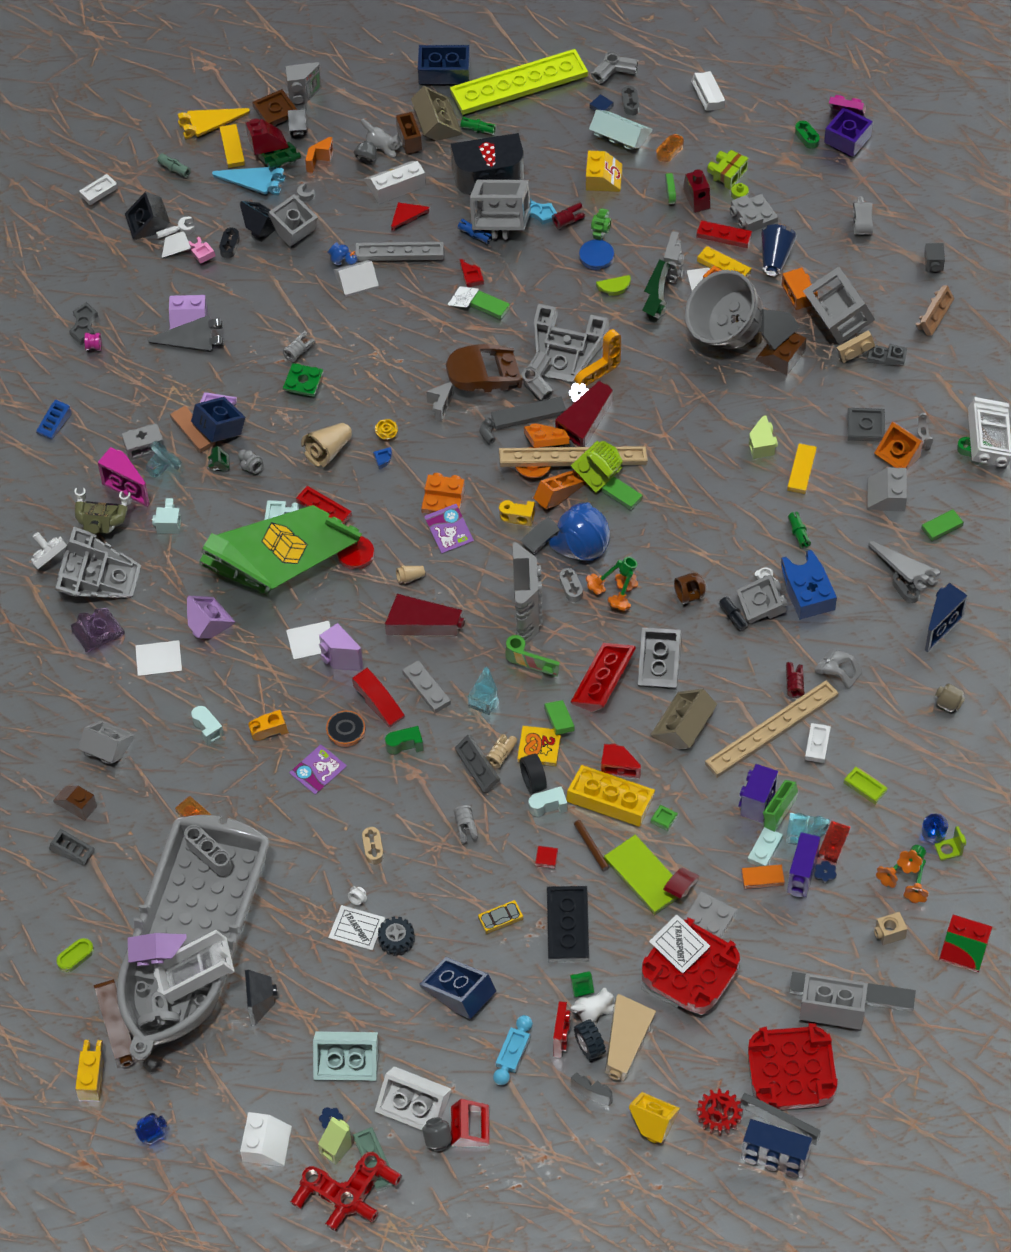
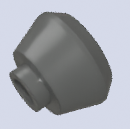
(365, 151)

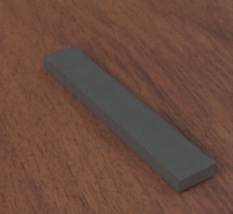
(876, 995)

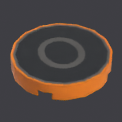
(345, 728)

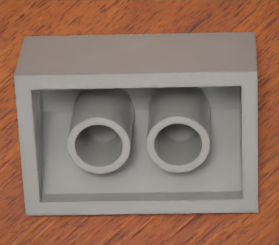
(833, 1001)

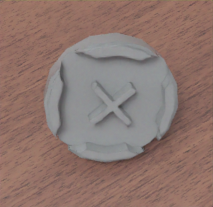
(157, 1016)

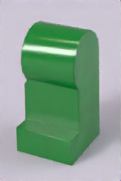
(404, 740)

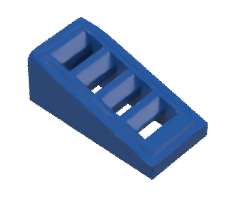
(59, 409)

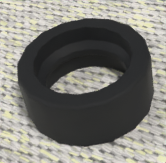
(533, 773)

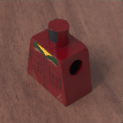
(694, 186)

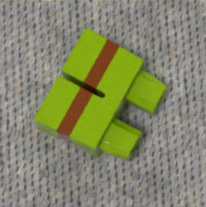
(730, 168)

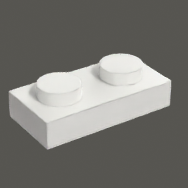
(98, 189)
(817, 743)

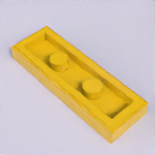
(232, 146)
(801, 468)

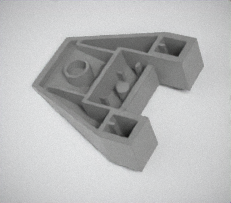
(568, 349)

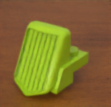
(598, 464)

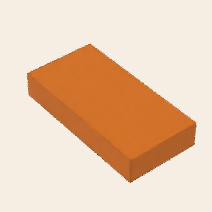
(762, 876)

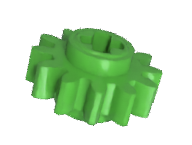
(601, 224)

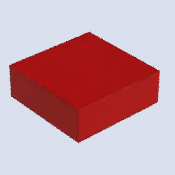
(546, 857)

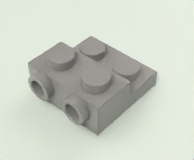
(753, 212)
(674, 257)
(762, 599)

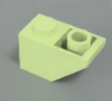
(761, 439)
(335, 1140)

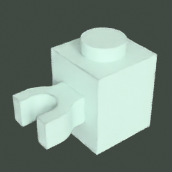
(167, 519)

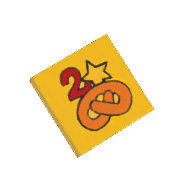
(539, 741)

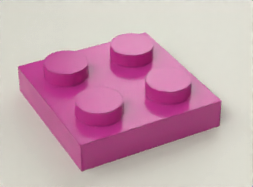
(854, 105)

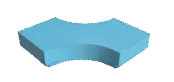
(542, 212)

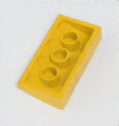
(610, 795)

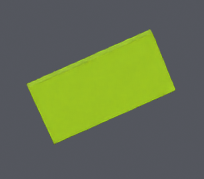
(642, 873)

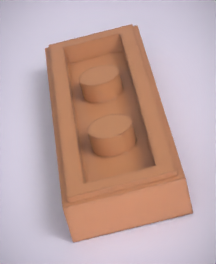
(182, 418)

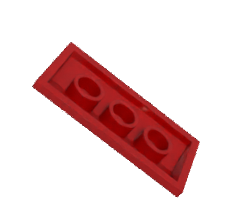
(602, 676)

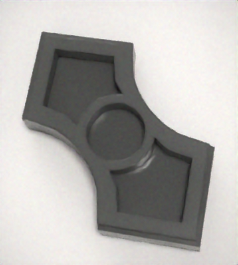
(84, 318)

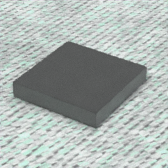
(866, 424)

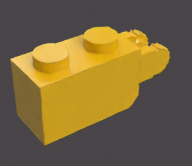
(90, 1072)

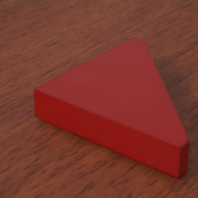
(407, 213)

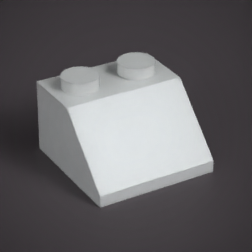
(265, 1140)

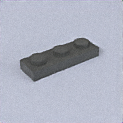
(477, 763)

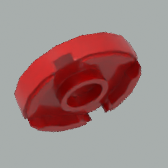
(357, 555)

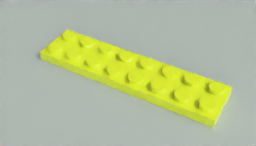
(518, 81)

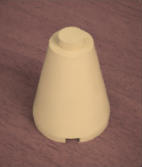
(325, 443)

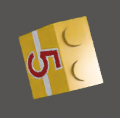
(603, 172)

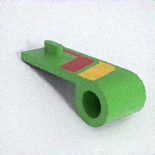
(516, 654)

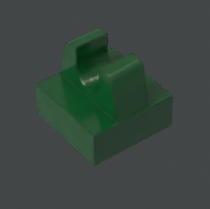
(219, 459)

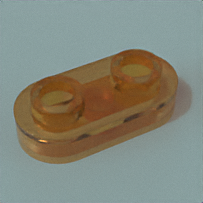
(670, 148)

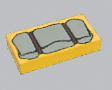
(500, 917)

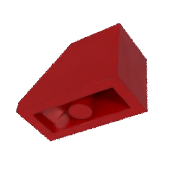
(619, 762)

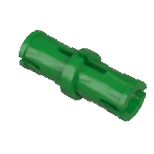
(478, 125)
(799, 529)

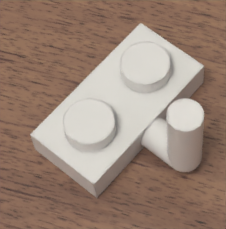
(49, 549)

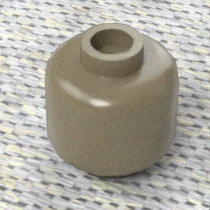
(949, 697)

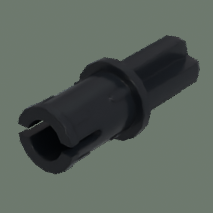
(733, 613)

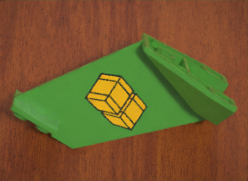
(277, 547)

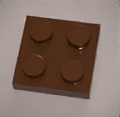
(274, 107)

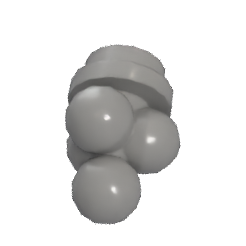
(250, 461)

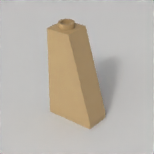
(627, 1033)

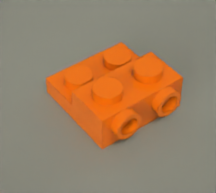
(442, 492)

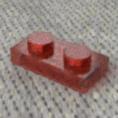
(834, 842)

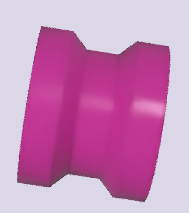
(93, 341)

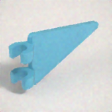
(254, 178)

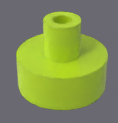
(739, 190)

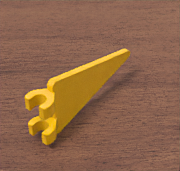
(207, 120)

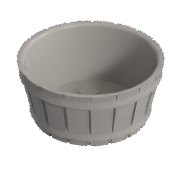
(716, 302)

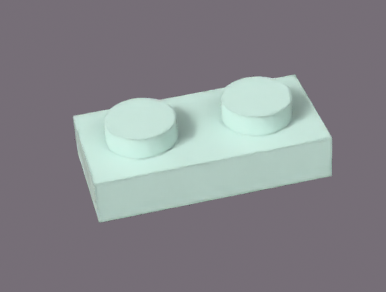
(765, 847)

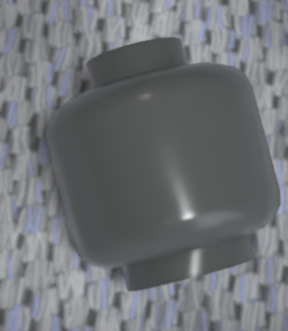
(437, 1134)

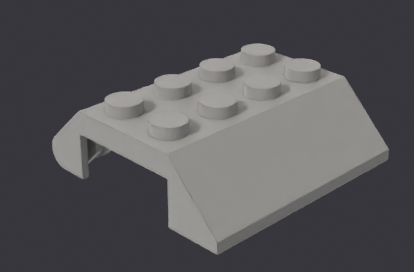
(527, 593)

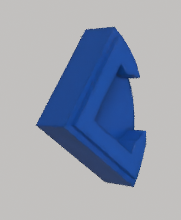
(383, 457)

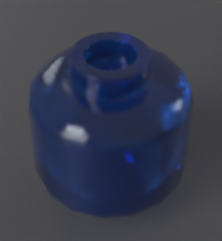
(934, 828)
(151, 1128)

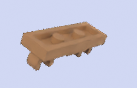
(936, 310)

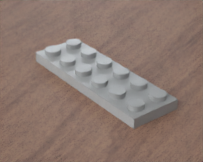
(709, 915)

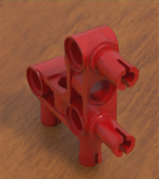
(357, 1187)

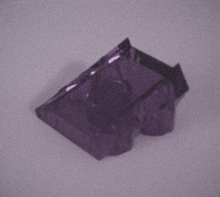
(96, 629)

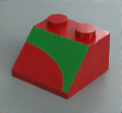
(965, 943)

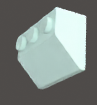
(619, 129)
(345, 1056)

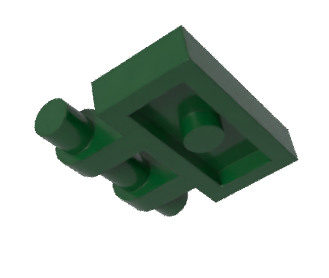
(280, 157)

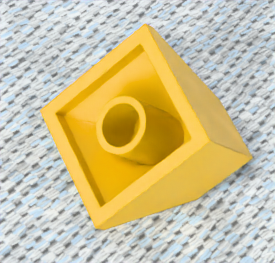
(653, 1116)

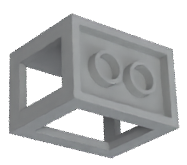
(501, 206)
(841, 307)

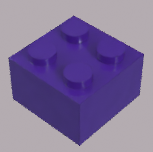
(848, 131)
(758, 792)

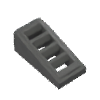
(63, 851)

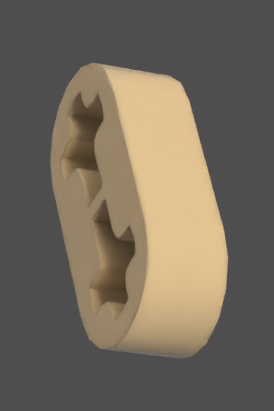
(377, 845)

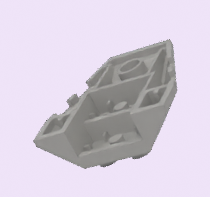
(95, 568)

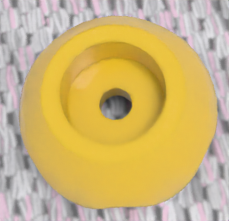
(386, 429)

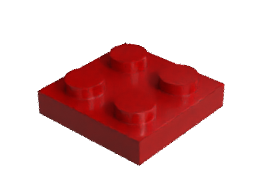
(561, 1030)

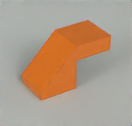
(319, 151)

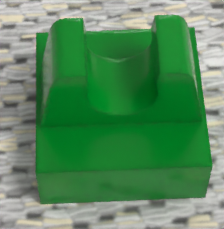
(582, 984)

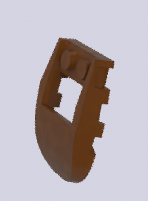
(468, 371)

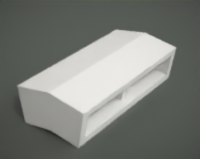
(708, 91)

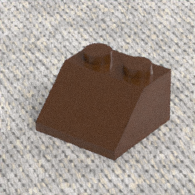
(785, 355)

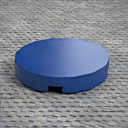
(596, 254)

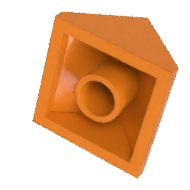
(899, 447)

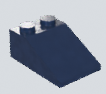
(946, 613)
(459, 987)

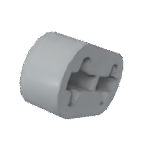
(575, 584)

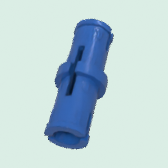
(479, 234)

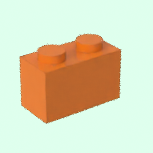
(794, 283)

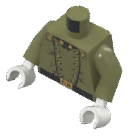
(100, 516)

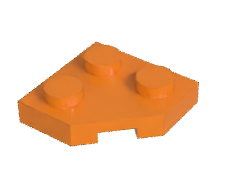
(544, 435)

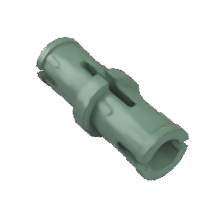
(173, 165)

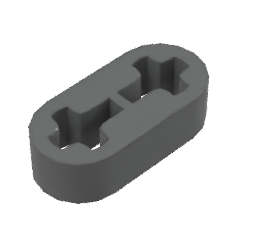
(634, 100)
(903, 588)

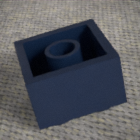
(218, 419)

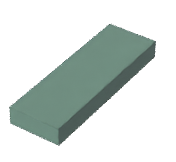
(367, 1142)

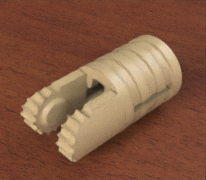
(501, 750)

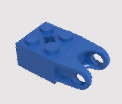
(808, 586)

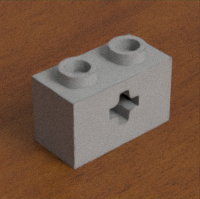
(138, 441)

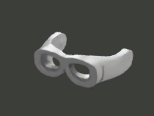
(922, 426)

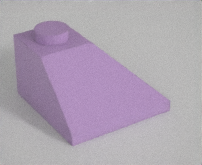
(207, 616)

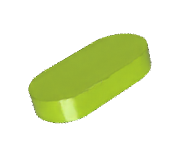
(75, 955)

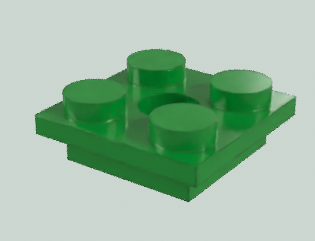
(300, 372)

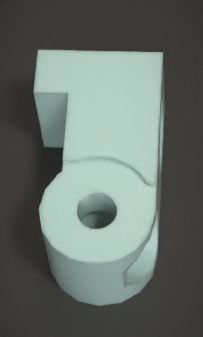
(210, 727)
(548, 801)

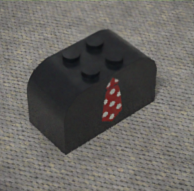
(487, 160)

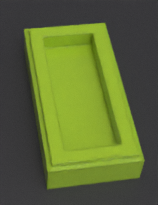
(865, 785)

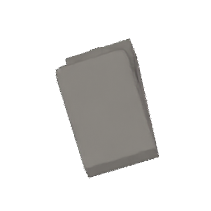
(440, 398)

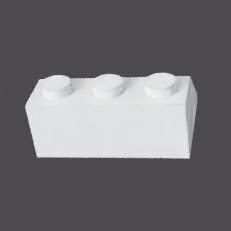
(396, 181)
(411, 1098)

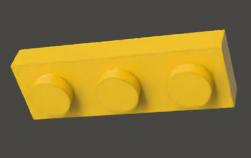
(711, 257)

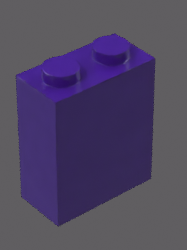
(803, 865)

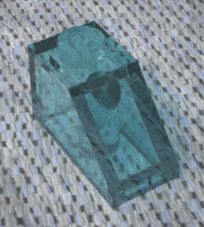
(484, 694)

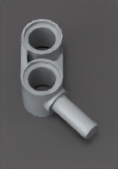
(863, 213)

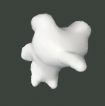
(594, 1006)

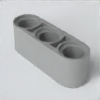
(205, 842)

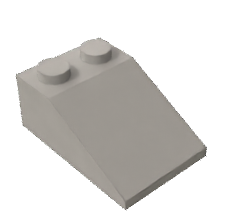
(659, 657)

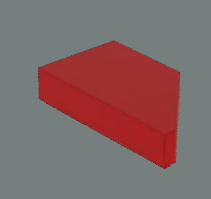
(471, 274)

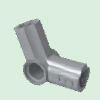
(613, 64)
(537, 384)

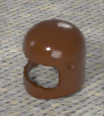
(687, 584)

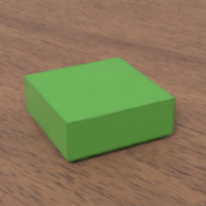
(664, 818)

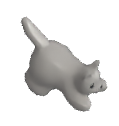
(382, 140)

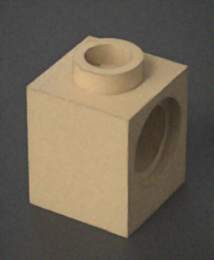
(892, 921)

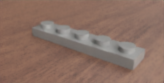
(399, 251)

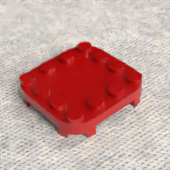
(702, 982)
(792, 1067)

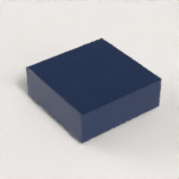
(601, 103)

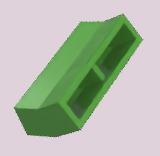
(780, 805)

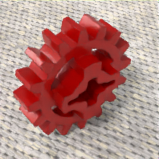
(724, 1104)

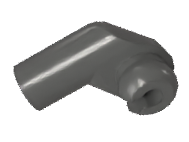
(485, 430)

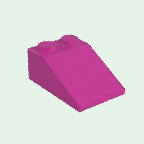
(121, 475)

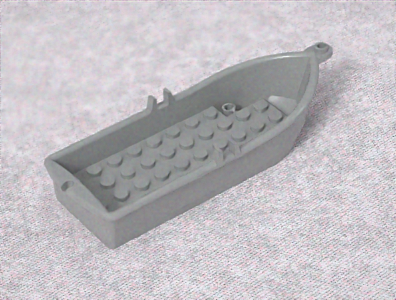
(193, 902)

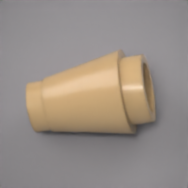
(409, 573)

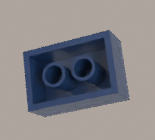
(443, 64)
(776, 1148)

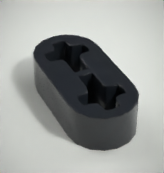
(225, 242)

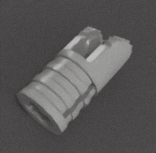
(297, 347)
(465, 822)

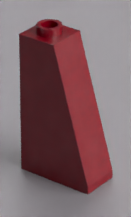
(586, 414)
(422, 618)

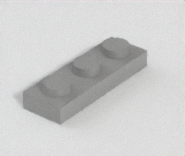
(426, 686)

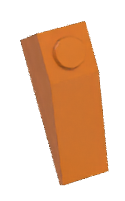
(557, 488)

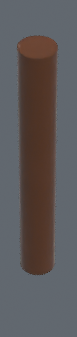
(591, 845)

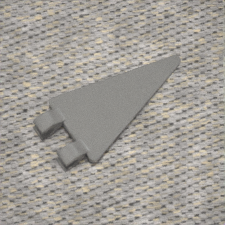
(909, 568)

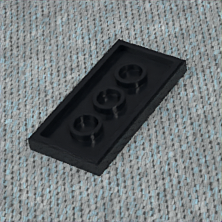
(567, 924)

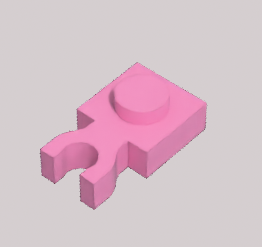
(201, 251)

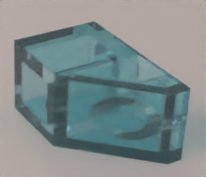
(807, 824)

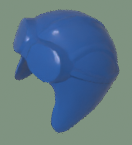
(581, 533)

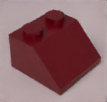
(264, 136)

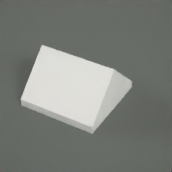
(357, 278)

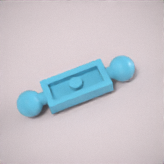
(512, 1050)

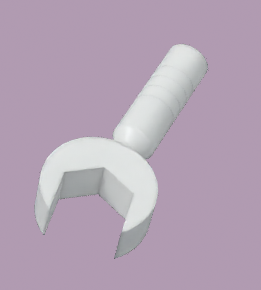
(181, 227)

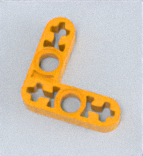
(609, 361)

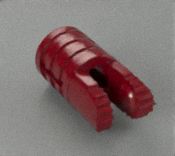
(566, 216)
(794, 680)

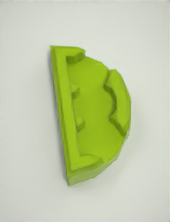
(615, 285)

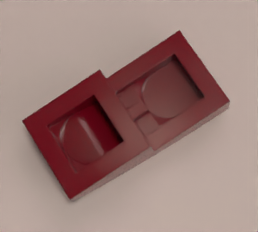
(681, 882)

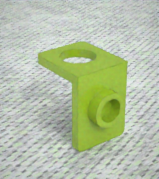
(957, 844)

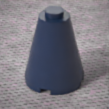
(776, 247)

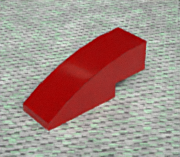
(377, 697)

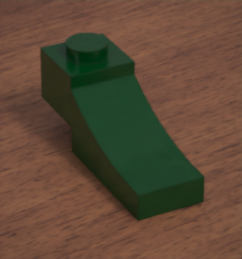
(655, 303)

